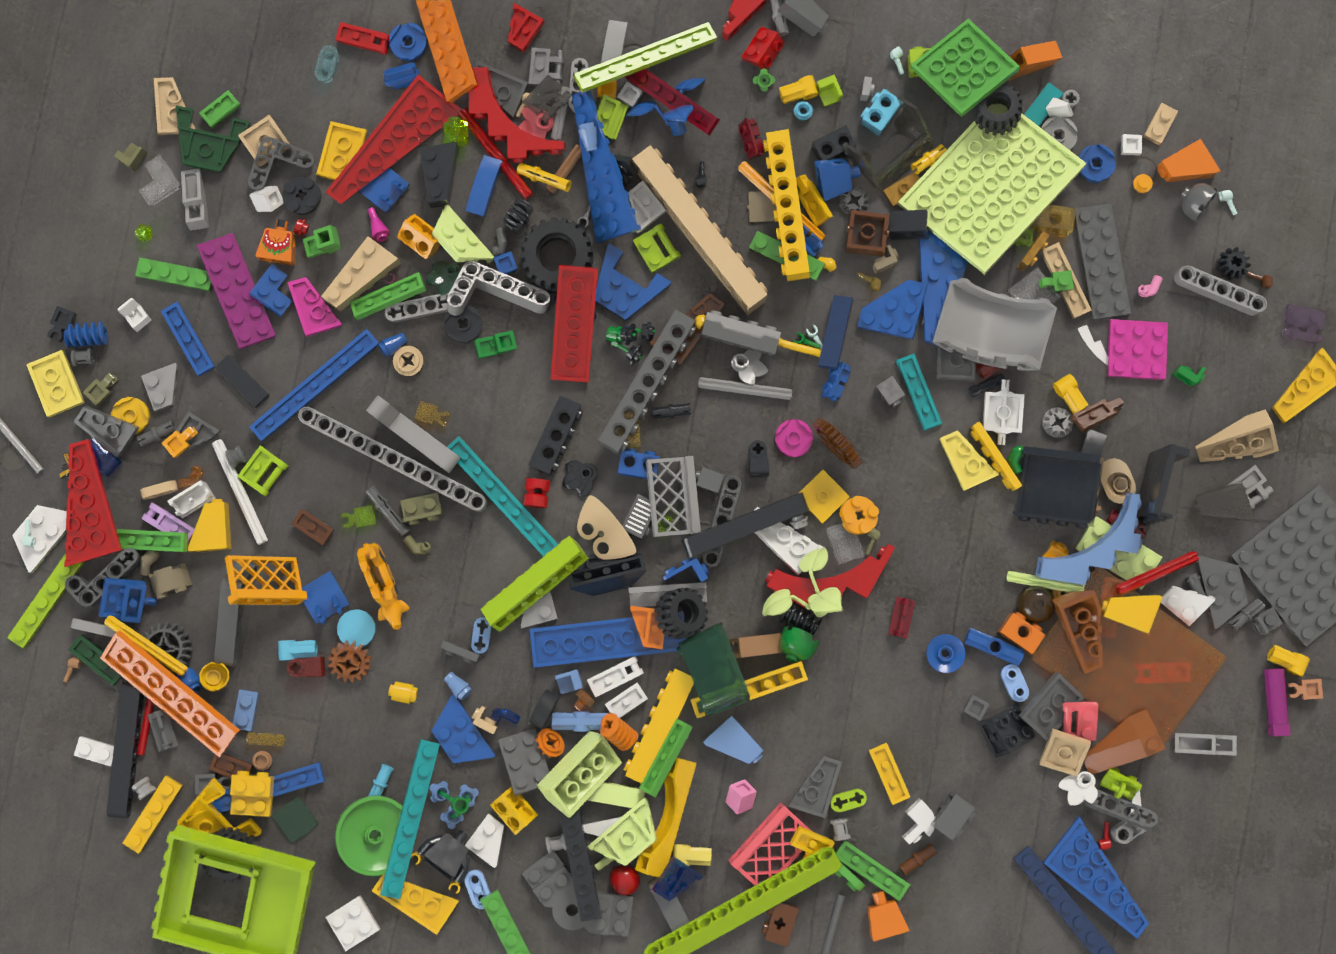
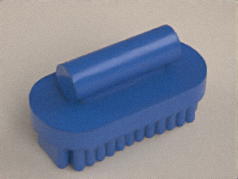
(400, 76)

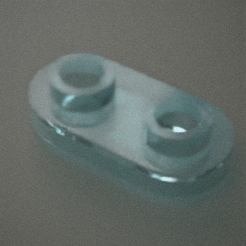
(326, 65)

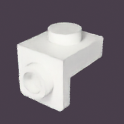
(134, 314)

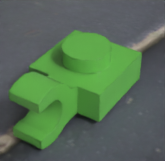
(1060, 281)

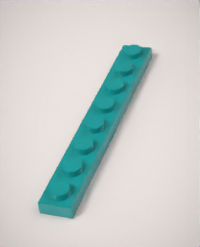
(502, 497)
(409, 819)

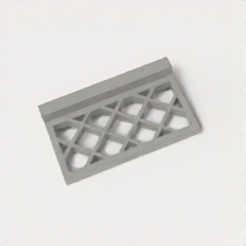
(688, 491)

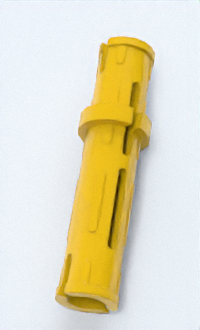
(526, 170)

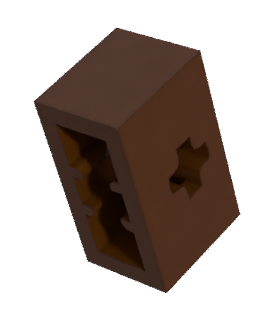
(781, 934)

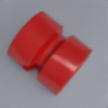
(533, 499)

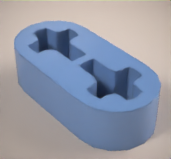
(477, 633)

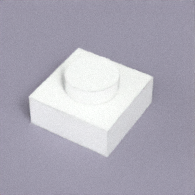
(1131, 144)

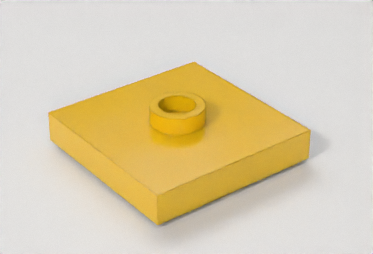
(823, 496)

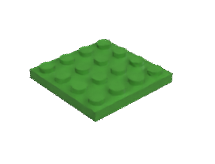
(965, 67)

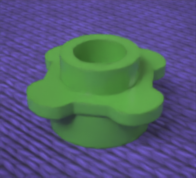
(764, 85)

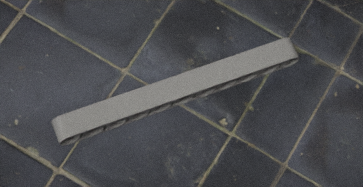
(383, 458)

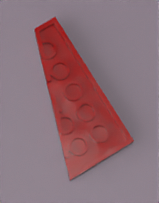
(88, 514)

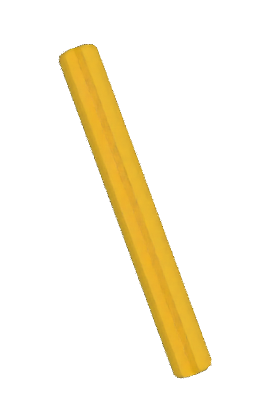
(147, 646)

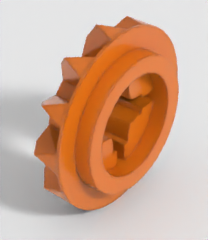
(549, 735)

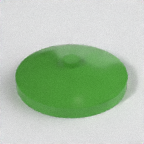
(367, 834)

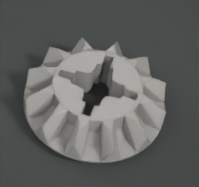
(1049, 419)

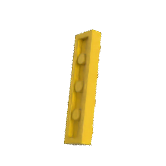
(990, 450)
(152, 814)

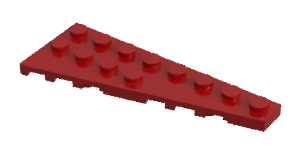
(407, 125)

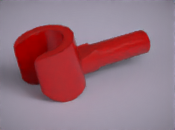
(1106, 842)

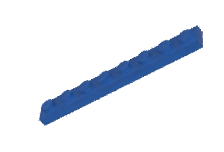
(314, 385)

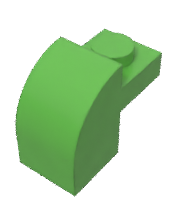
(323, 241)

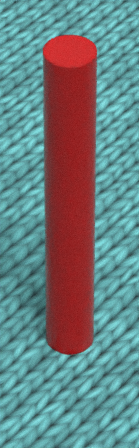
(145, 728)

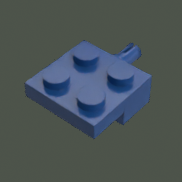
(124, 599)

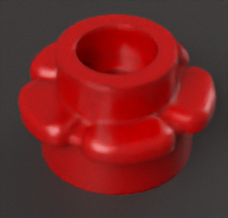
(301, 227)

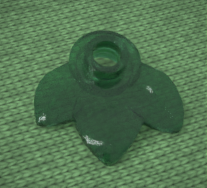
(442, 277)

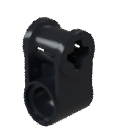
(758, 462)

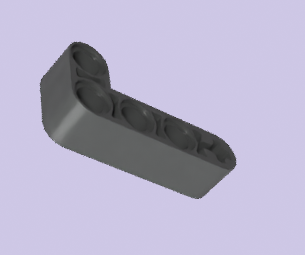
(94, 586)

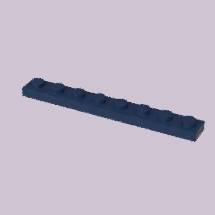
(1062, 902)

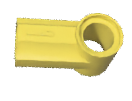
(692, 855)

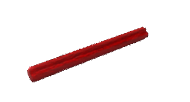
(494, 152)

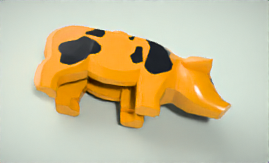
(381, 584)

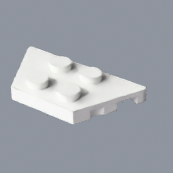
(48, 528)

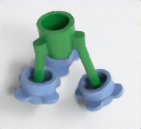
(458, 804)

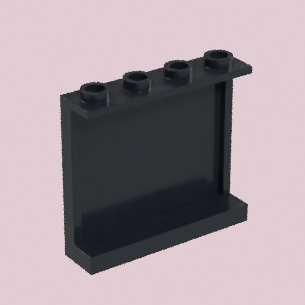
(1156, 483)
(1059, 487)

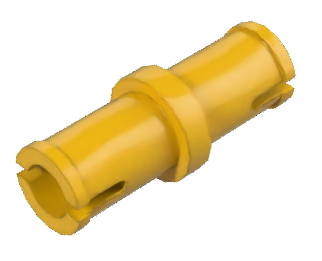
(928, 159)

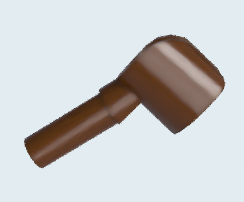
(1267, 280)

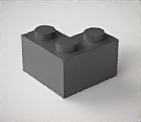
(953, 815)

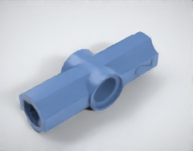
(577, 721)

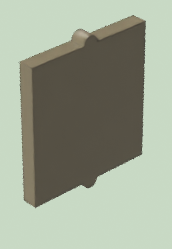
(760, 208)

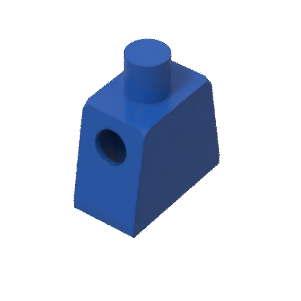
(834, 177)

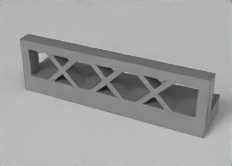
(649, 595)

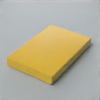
(339, 148)

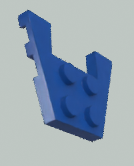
(620, 293)

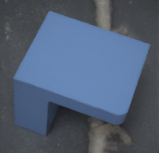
(569, 681)

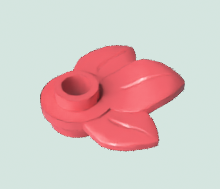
(533, 123)

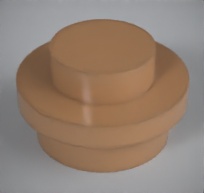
(262, 760)

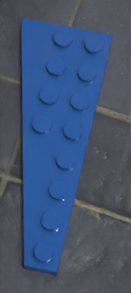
(607, 197)

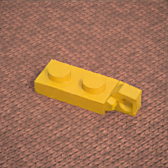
(812, 201)

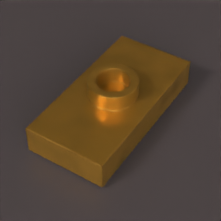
(900, 188)

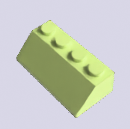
(579, 773)

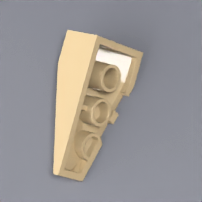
(1246, 437)

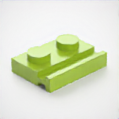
(611, 114)

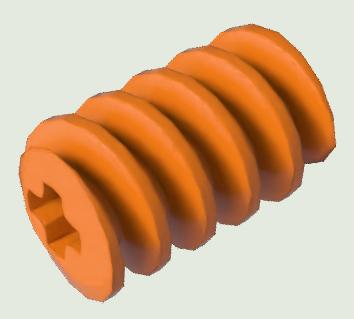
(618, 732)

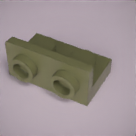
(421, 508)

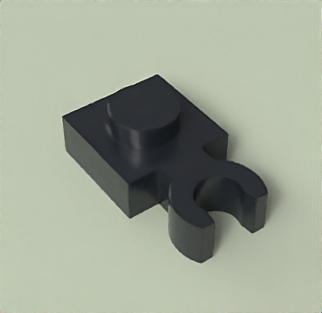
(60, 320)

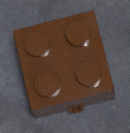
(867, 233)

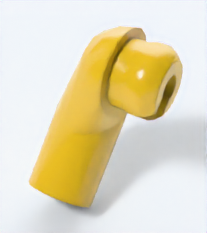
(829, 263)

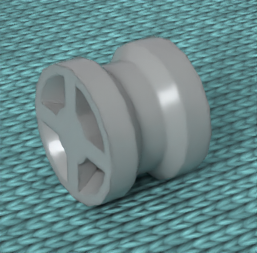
(143, 788)

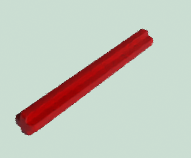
(1157, 573)

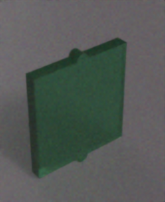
(295, 819)

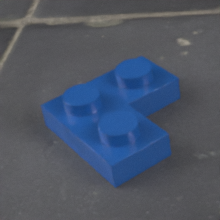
(266, 291)

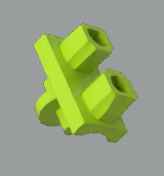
(1122, 785)

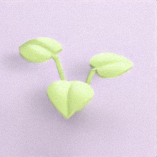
(820, 603)

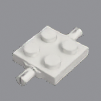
(1003, 412)

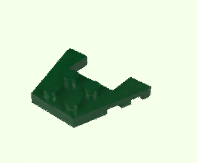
(207, 149)

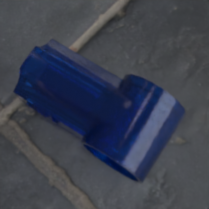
(106, 460)

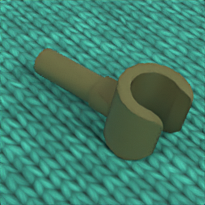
(874, 534)

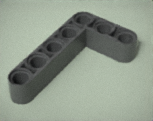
(229, 622)

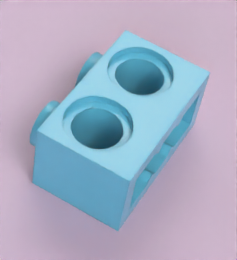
(884, 114)

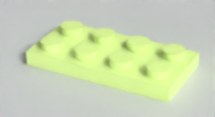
(1127, 564)

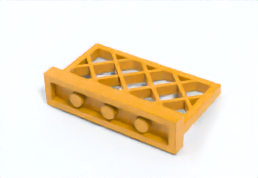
(269, 595)

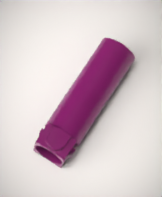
(1276, 702)

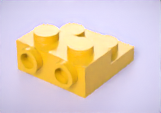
(252, 794)

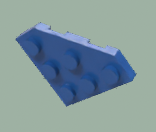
(895, 311)

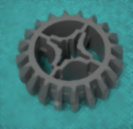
(166, 640)

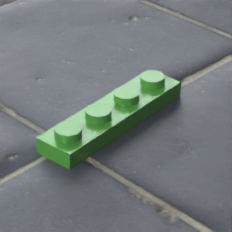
(770, 248)
(173, 274)
(387, 296)
(153, 540)
(666, 757)
(872, 870)
(504, 923)

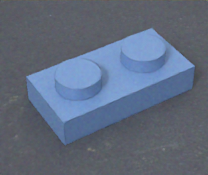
(246, 710)

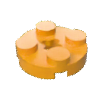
(848, 516)

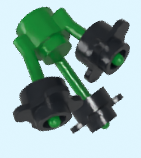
(629, 334)

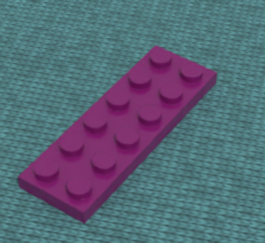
(232, 286)

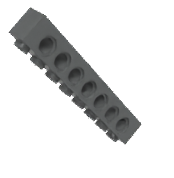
(677, 322)

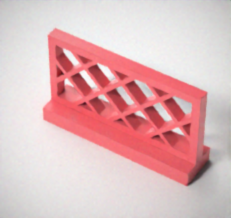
(757, 840)

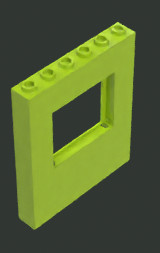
(273, 905)

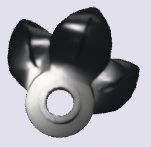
(577, 479)

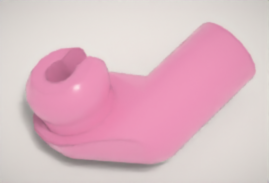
(1151, 289)

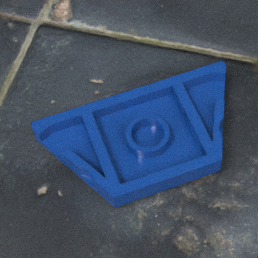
(459, 735)

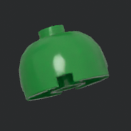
(797, 644)

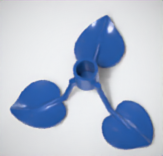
(674, 118)

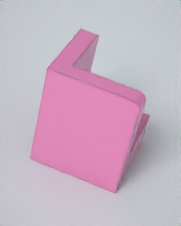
(741, 796)

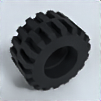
(999, 122)
(668, 615)
(220, 873)

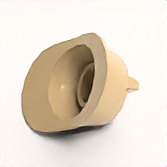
(1117, 480)

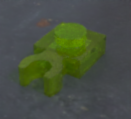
(362, 517)

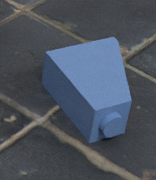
(734, 741)

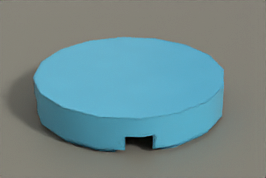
(356, 626)

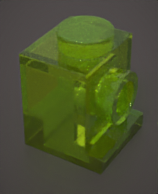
(456, 131)

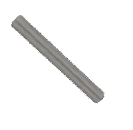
(743, 388)

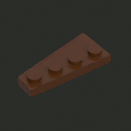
(701, 308)

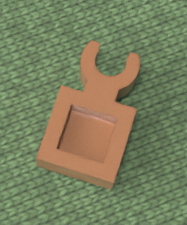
(1308, 689)

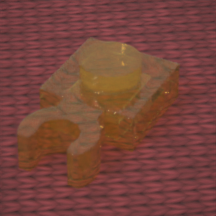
(429, 413)

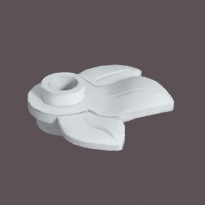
(1077, 790)

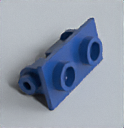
(812, 243)
(832, 388)

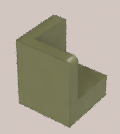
(132, 156)

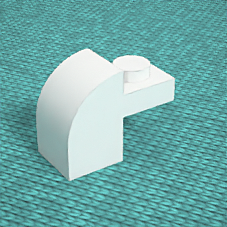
(923, 817)

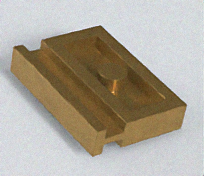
(1030, 258)

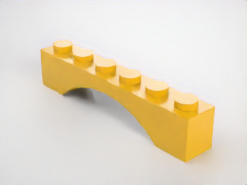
(677, 787)

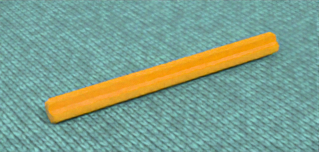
(765, 187)

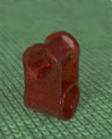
(309, 667)

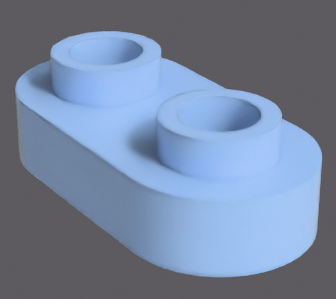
(1014, 683)
(478, 888)

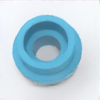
(803, 105)

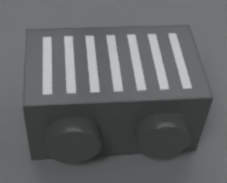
(639, 518)

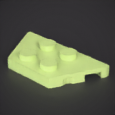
(459, 239)
(628, 835)

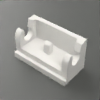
(191, 499)

